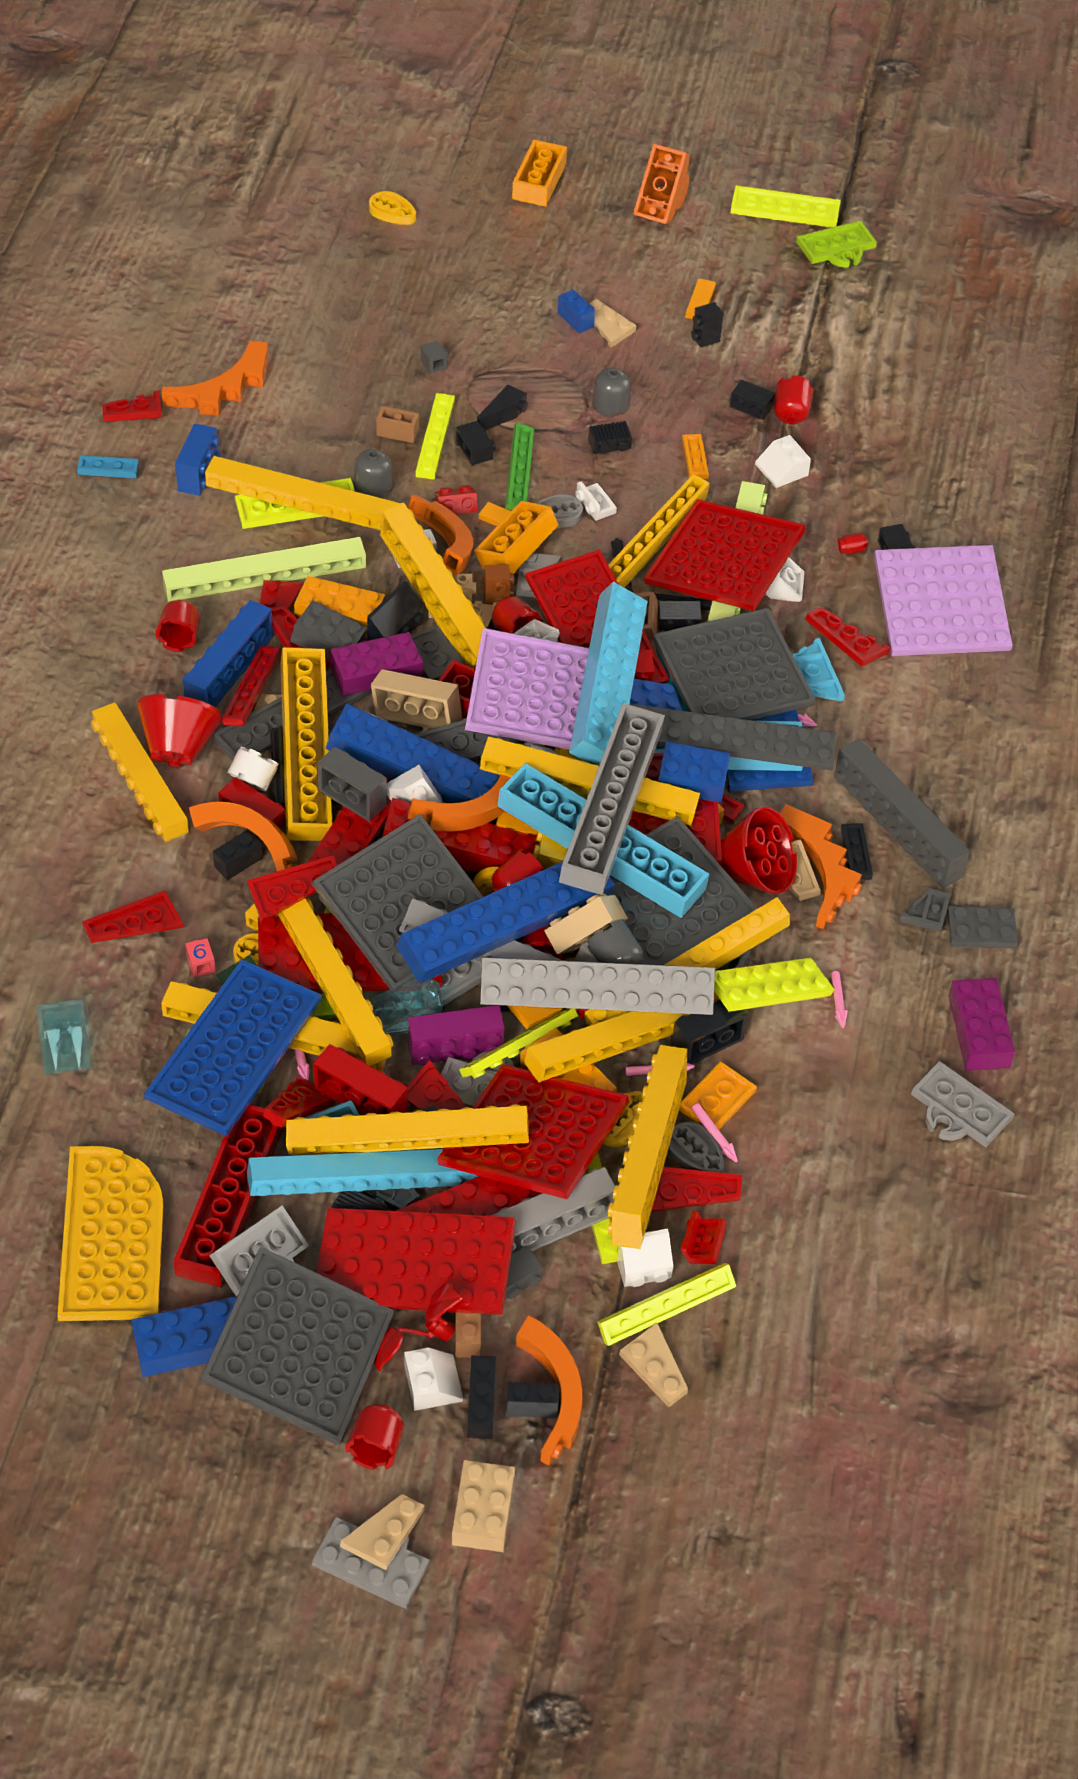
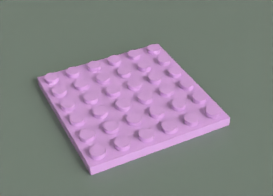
(942, 600)
(526, 688)

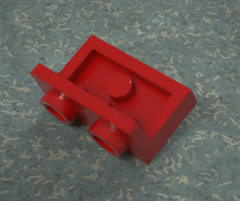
(458, 500)
(703, 1239)

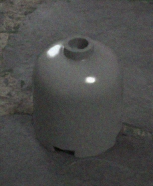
(611, 392)
(373, 473)
(616, 945)

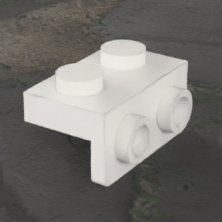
(595, 501)

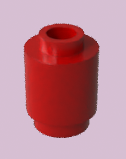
(852, 543)

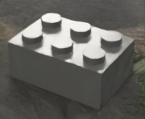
(326, 629)
(352, 784)

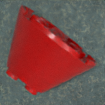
(176, 727)
(760, 852)

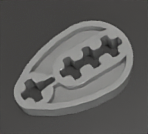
(567, 503)

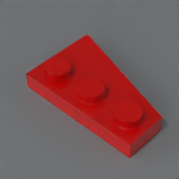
(140, 408)
(279, 593)

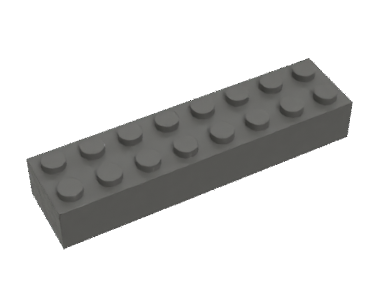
(901, 813)

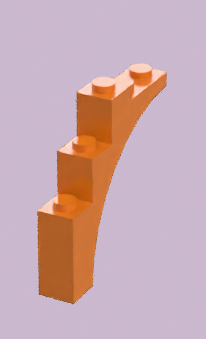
(228, 386)
(828, 858)

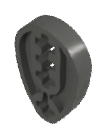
(702, 1141)

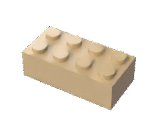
(415, 700)

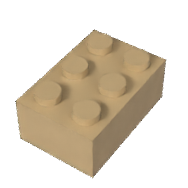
(582, 923)
(483, 1506)

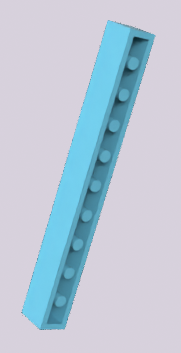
(350, 1172)

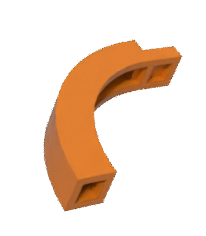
(449, 527)
(219, 814)
(460, 815)
(556, 1358)

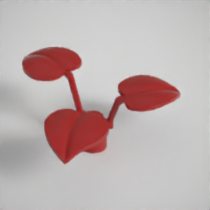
(440, 1302)

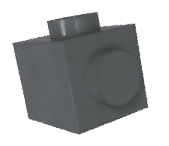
(434, 357)

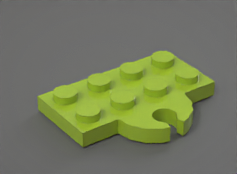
(837, 244)

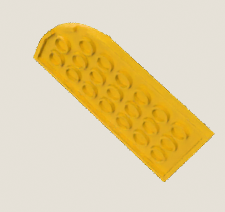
(110, 1237)

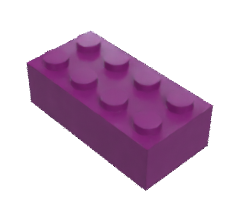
(360, 663)
(981, 1024)
(454, 1034)

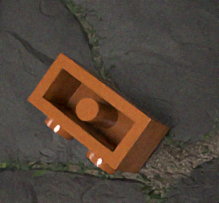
(497, 583)

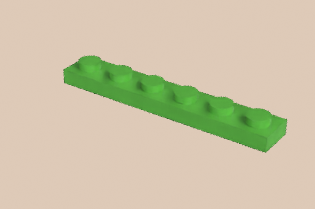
(519, 465)

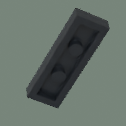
(857, 850)

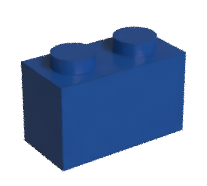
(576, 311)

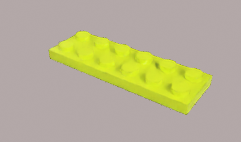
(785, 206)
(258, 512)
(771, 984)

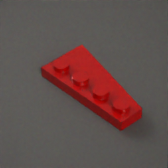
(283, 625)
(846, 637)
(286, 887)
(296, 1101)
(695, 1188)

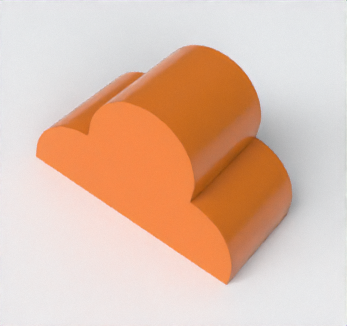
(663, 184)

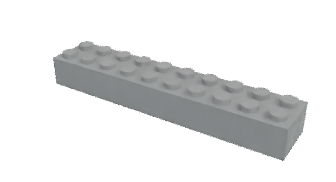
(611, 799)
(597, 985)

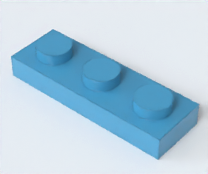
(108, 466)

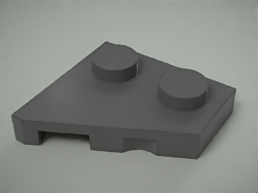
(928, 910)

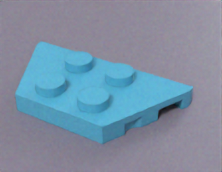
(819, 672)

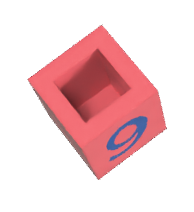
(200, 957)

